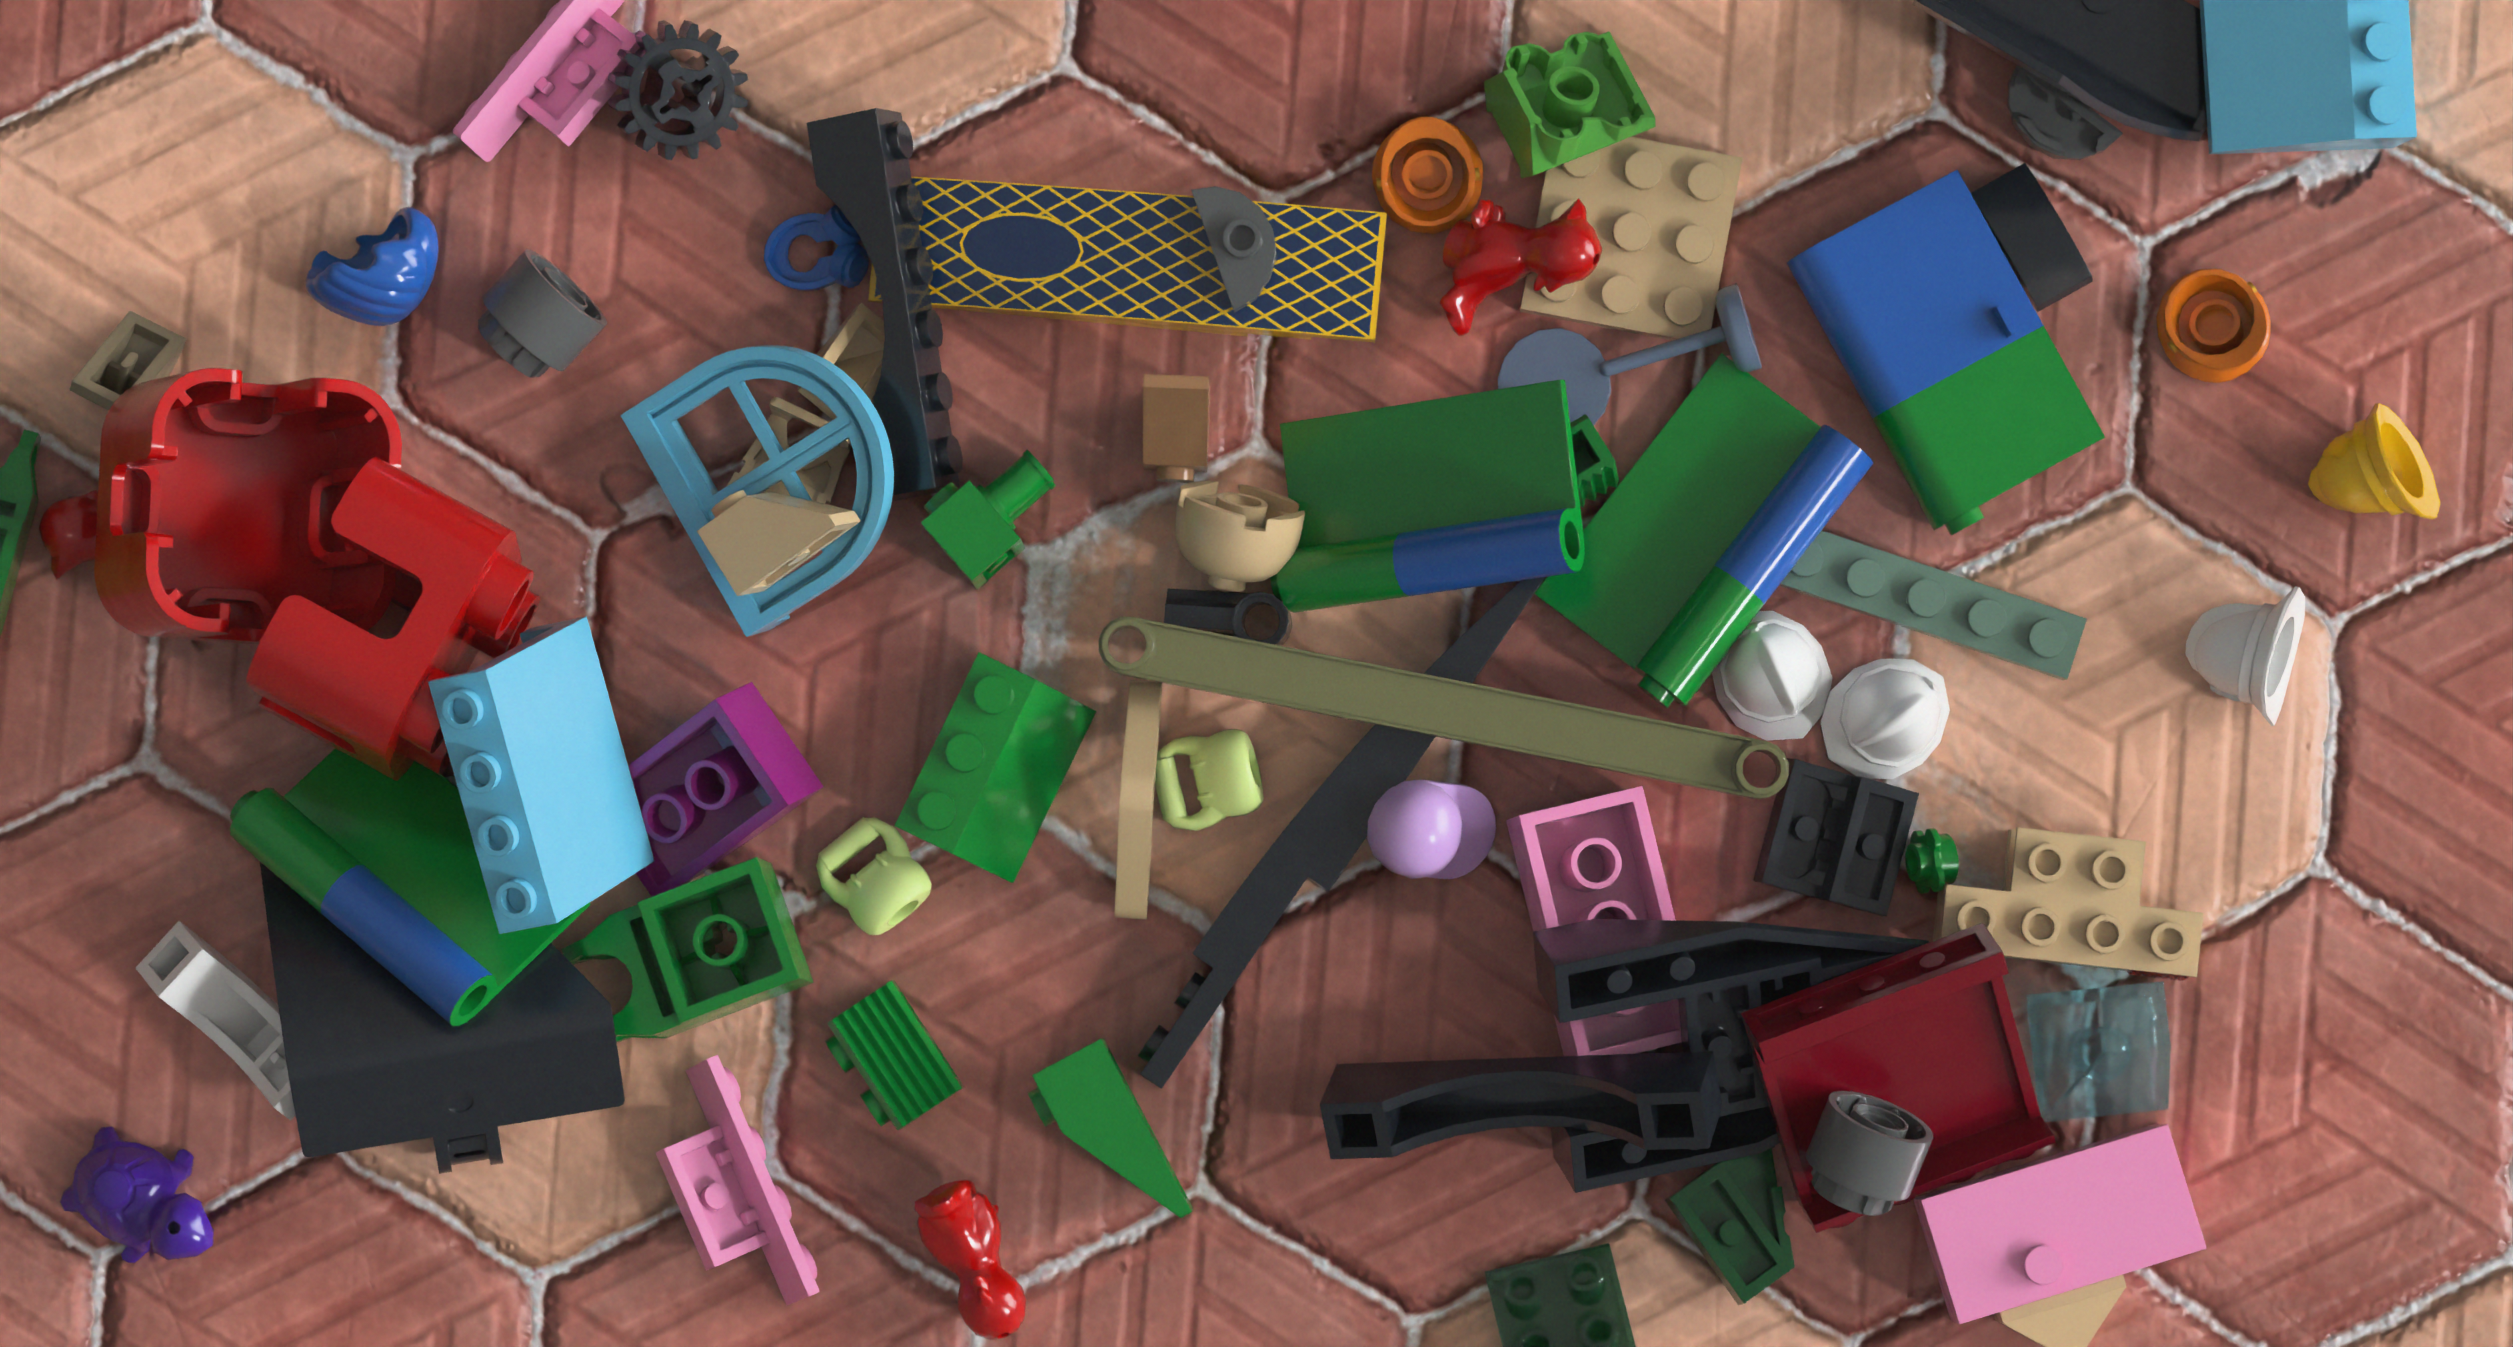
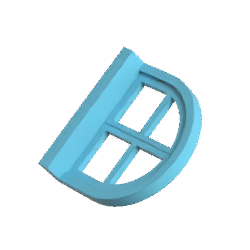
(694, 494)

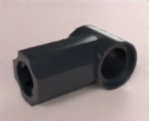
(1223, 612)

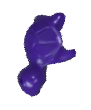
(132, 1199)

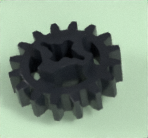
(700, 78)

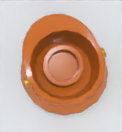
(1427, 175)
(2213, 325)

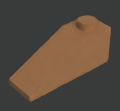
(1175, 426)

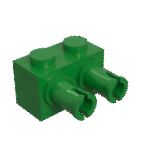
(977, 522)

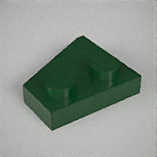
(1738, 1223)

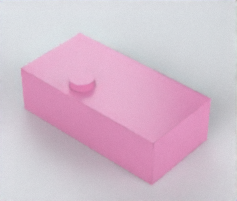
(1598, 864)
(2059, 1223)

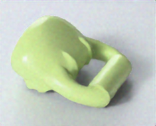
(1224, 777)
(883, 889)

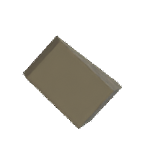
(130, 355)

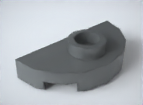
(2054, 120)
(1239, 240)

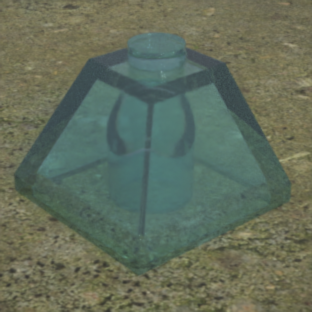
(2100, 1050)

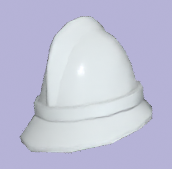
(2249, 650)
(1774, 679)
(1885, 718)

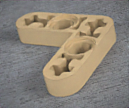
(1137, 799)

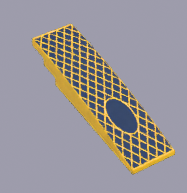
(1142, 261)

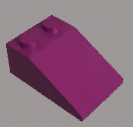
(716, 786)

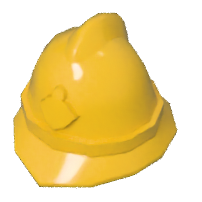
(2376, 470)

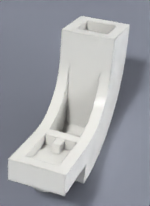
(223, 1006)

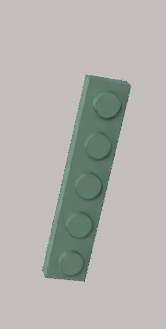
(1938, 604)

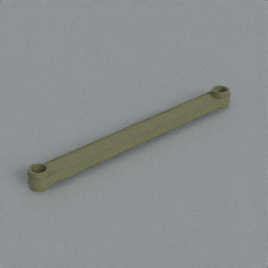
(1444, 708)

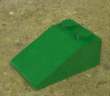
(1102, 1116)

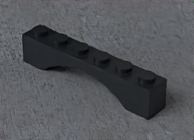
(867, 174)
(1634, 1097)

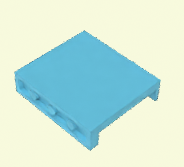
(542, 776)

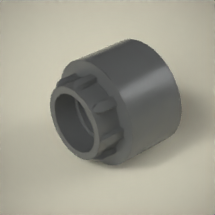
(538, 316)
(1866, 1152)

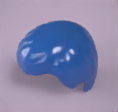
(384, 276)

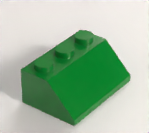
(995, 768)

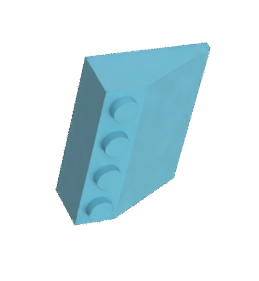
(2307, 75)

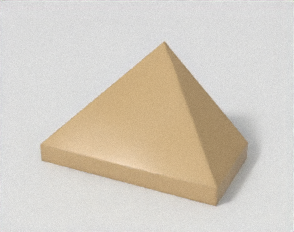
(857, 351)
(2065, 1318)

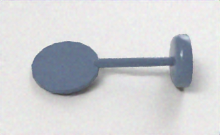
(1573, 358)

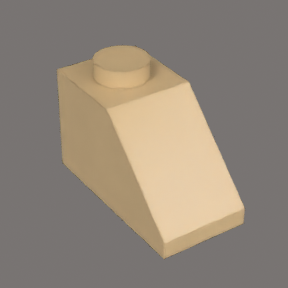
(769, 535)

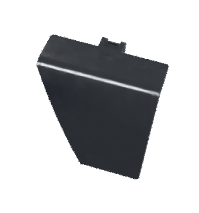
(2113, 55)
(387, 1069)

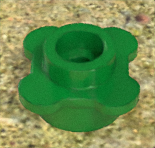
(1931, 860)

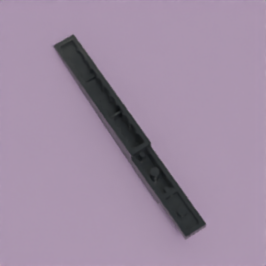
(1317, 843)

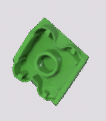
(1565, 101)

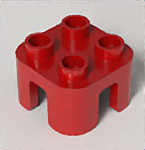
(227, 501)
(464, 597)

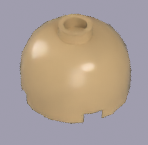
(1236, 534)

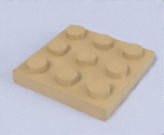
(1661, 234)

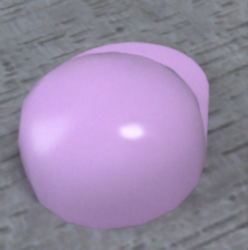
(1431, 829)

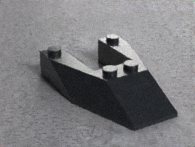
(1715, 976)

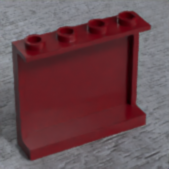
(1913, 1031)

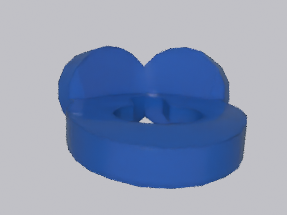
(844, 267)

